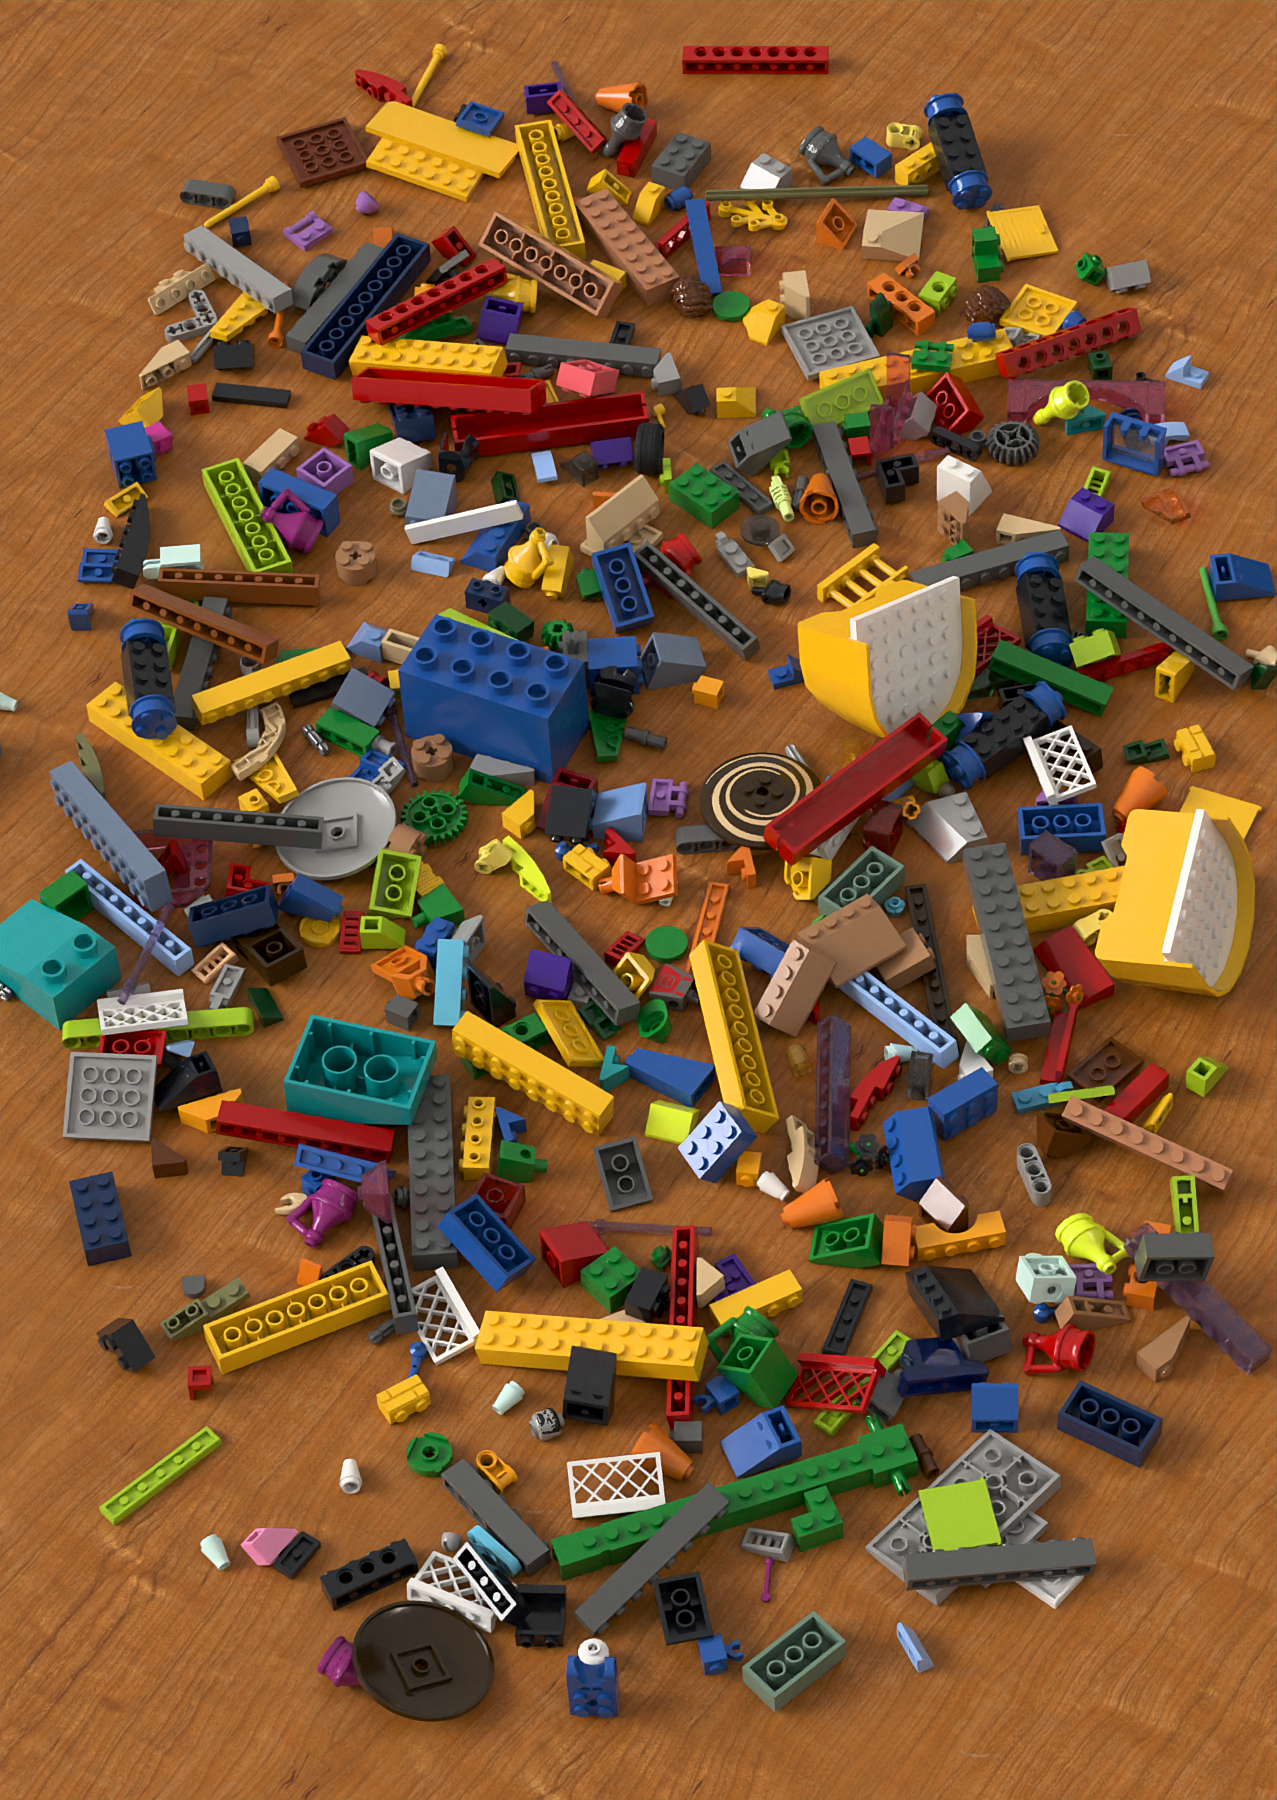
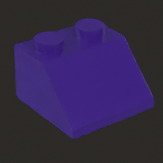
(612, 451)
(1086, 514)
(548, 976)

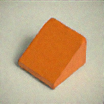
(308, 1272)

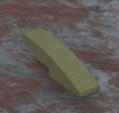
(90, 764)

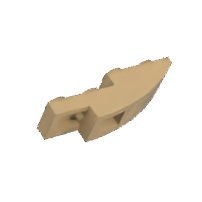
(801, 1160)

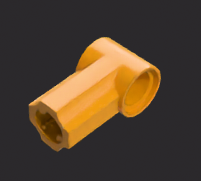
(910, 807)

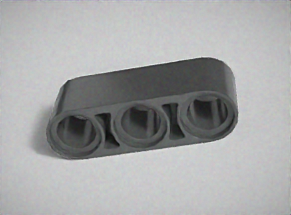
(207, 194)
(699, 840)

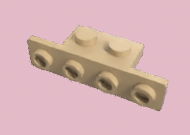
(178, 287)

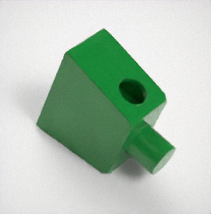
(438, 904)
(518, 1162)

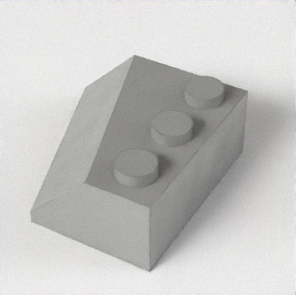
(949, 826)

